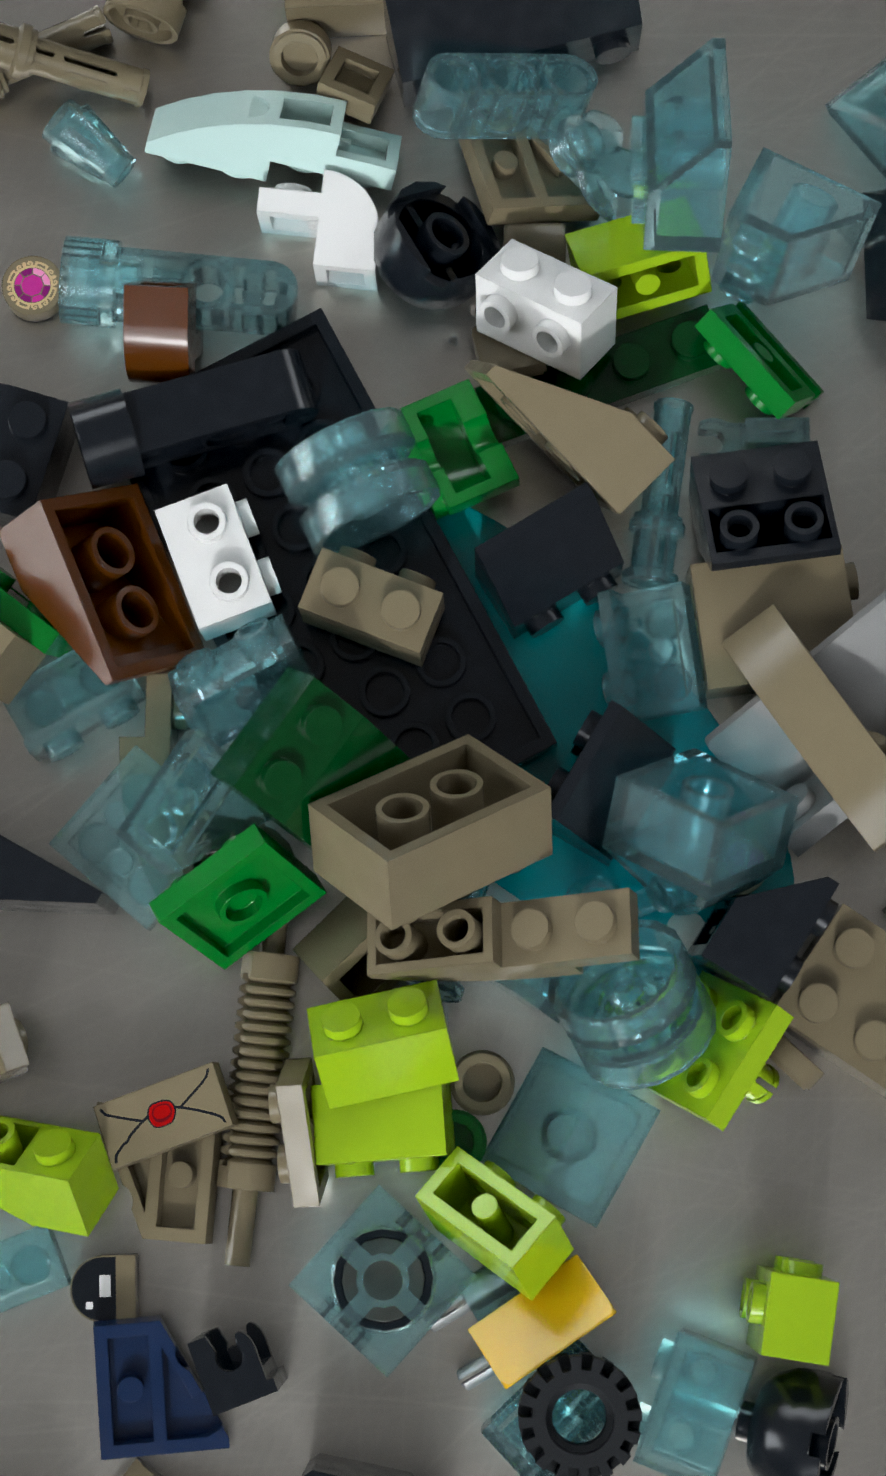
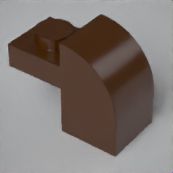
(160, 330)

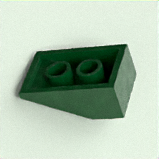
(302, 749)

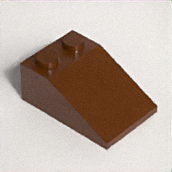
(103, 581)

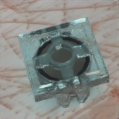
(383, 1280)

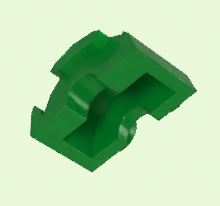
(459, 448)

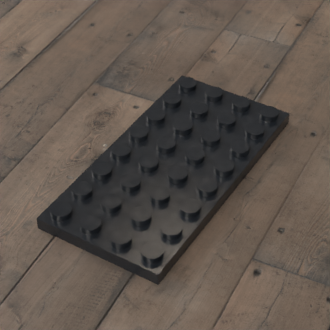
(467, 673)

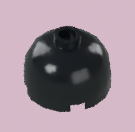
(432, 246)
(794, 1424)

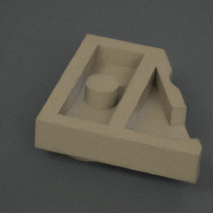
(522, 183)
(176, 1192)

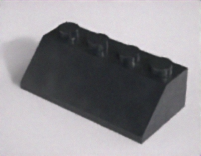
(584, 28)

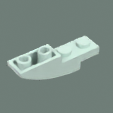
(252, 127)

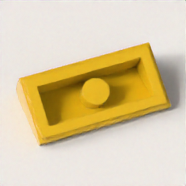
(530, 1332)

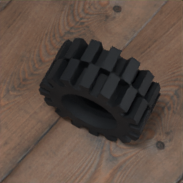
(620, 1427)

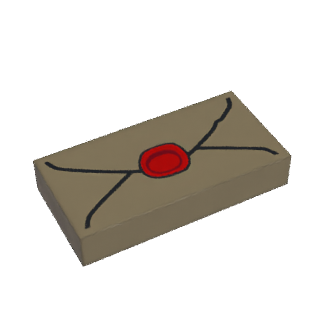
(165, 1115)

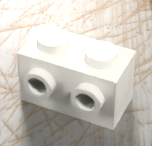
(546, 308)
(217, 561)

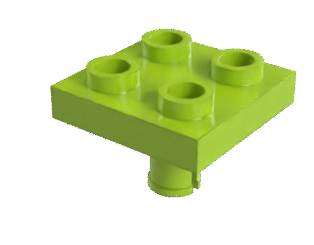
(734, 1059)

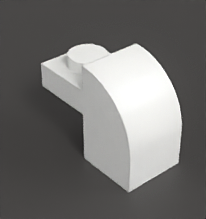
(338, 218)

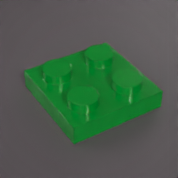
(237, 897)

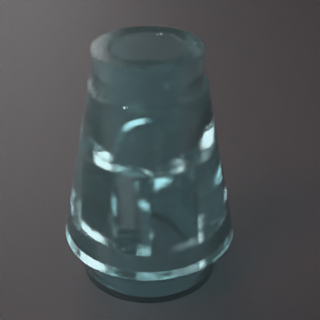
(88, 143)

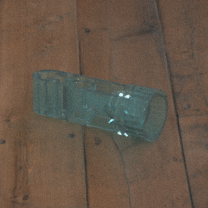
(98, 268)

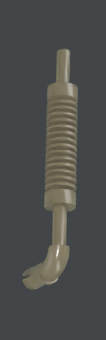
(258, 1065)

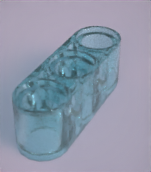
(501, 94)

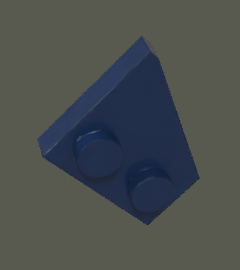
(149, 1393)

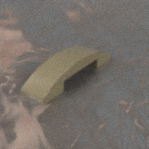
(814, 719)

